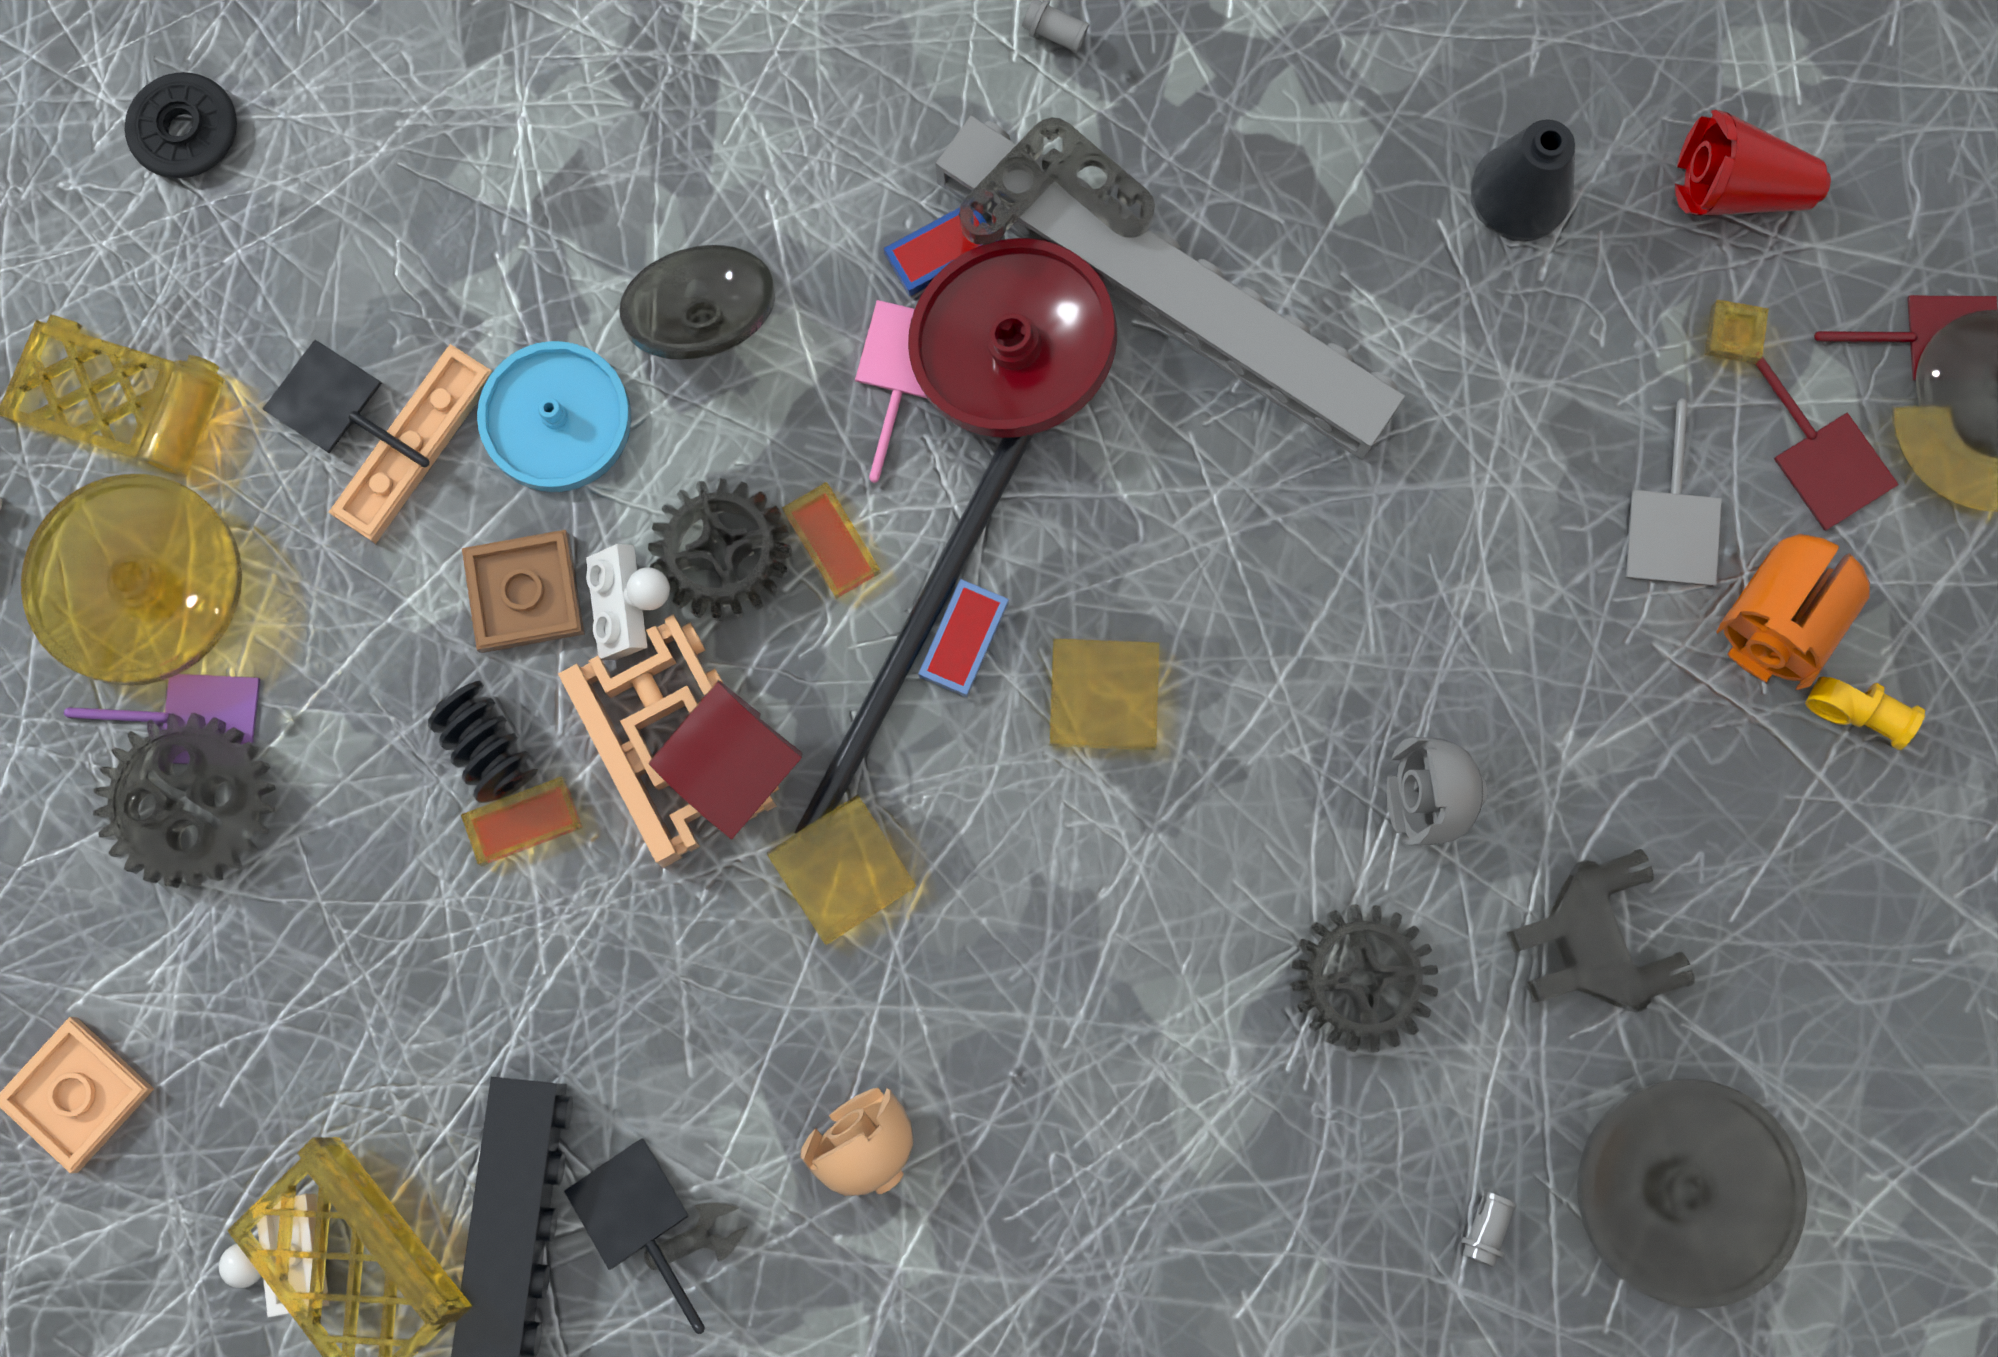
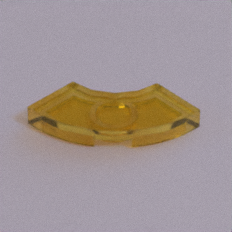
(1943, 459)

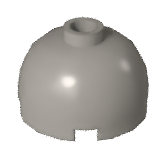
(1434, 791)

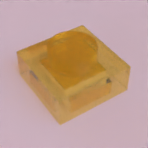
(1736, 331)

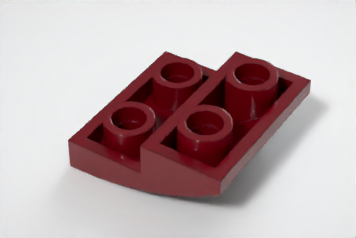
(725, 759)

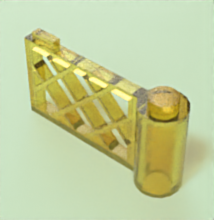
(173, 411)

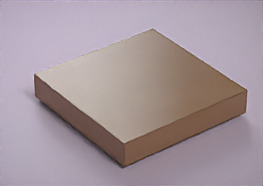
(522, 591)

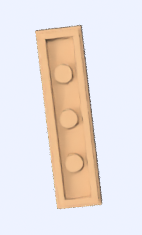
(423, 424)

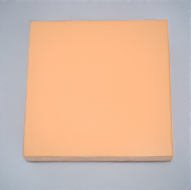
(73, 1095)

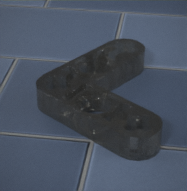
(1063, 169)

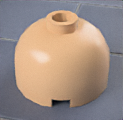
(863, 1146)

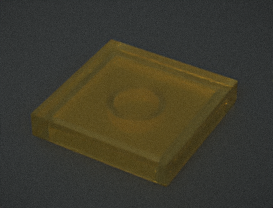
(1104, 694)
(841, 869)

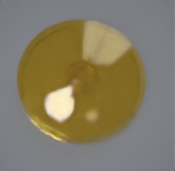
(131, 579)

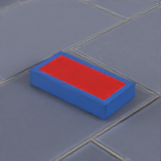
(928, 250)

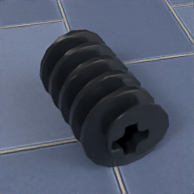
(478, 744)

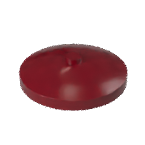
(1013, 337)

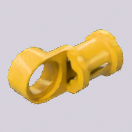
(1874, 708)

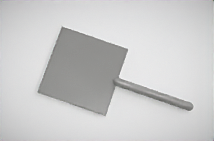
(1674, 533)

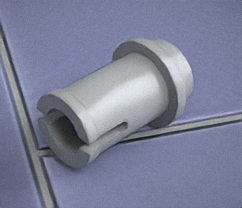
(1055, 25)
(1489, 1229)

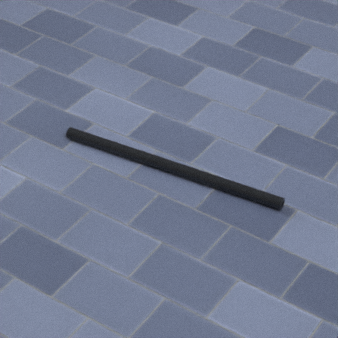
(915, 630)

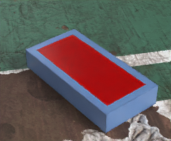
(963, 638)

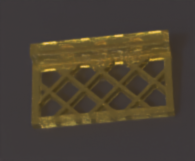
(373, 1225)

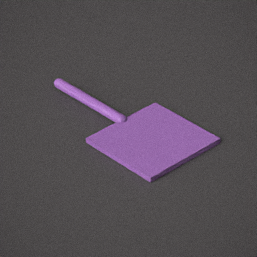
(210, 696)

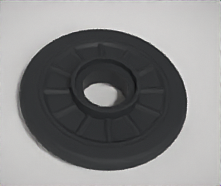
(198, 149)

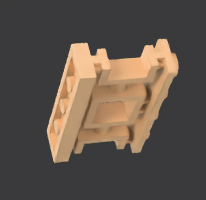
(630, 760)

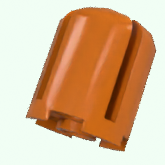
(1795, 611)

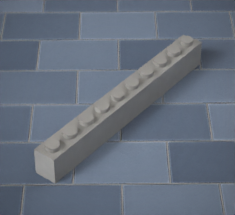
(1191, 301)

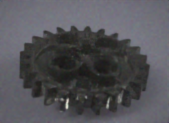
(155, 841)

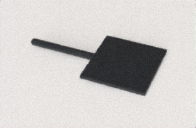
(326, 397)
(629, 1207)

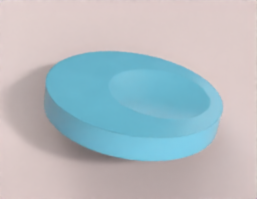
(554, 416)

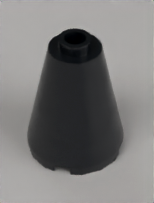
(1527, 182)

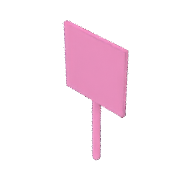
(888, 366)

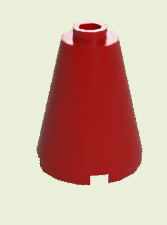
(1746, 170)

